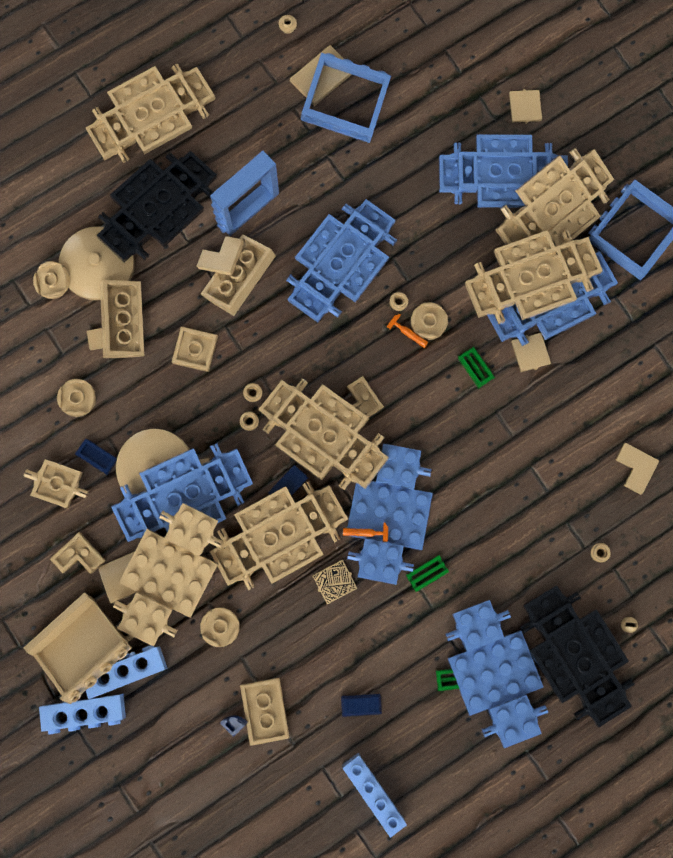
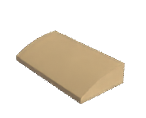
(232, 290)
(121, 319)
(111, 575)

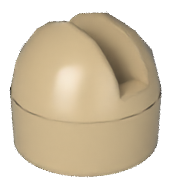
(629, 629)

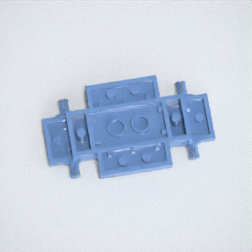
(494, 170)
(341, 259)
(560, 318)
(178, 482)
(399, 506)
(496, 674)

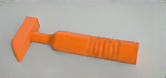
(406, 331)
(367, 532)

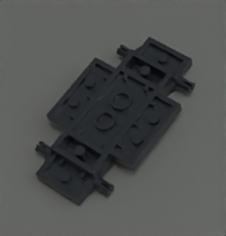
(155, 204)
(578, 656)

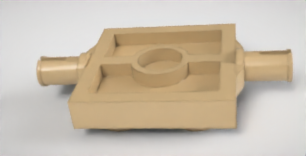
(56, 483)

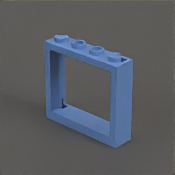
(336, 124)
(258, 169)
(652, 201)

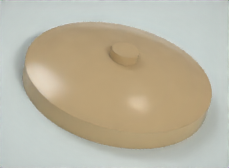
(91, 263)
(143, 452)

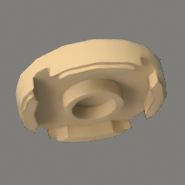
(51, 280)
(429, 321)
(76, 397)
(219, 627)

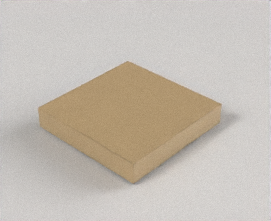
(194, 349)

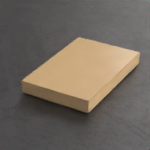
(328, 81)
(264, 711)

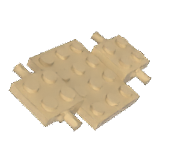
(149, 111)
(558, 199)
(533, 276)
(323, 433)
(278, 535)
(168, 574)

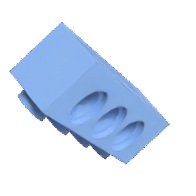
(155, 664)
(50, 713)
(374, 795)

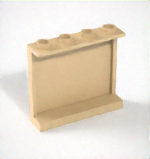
(78, 648)

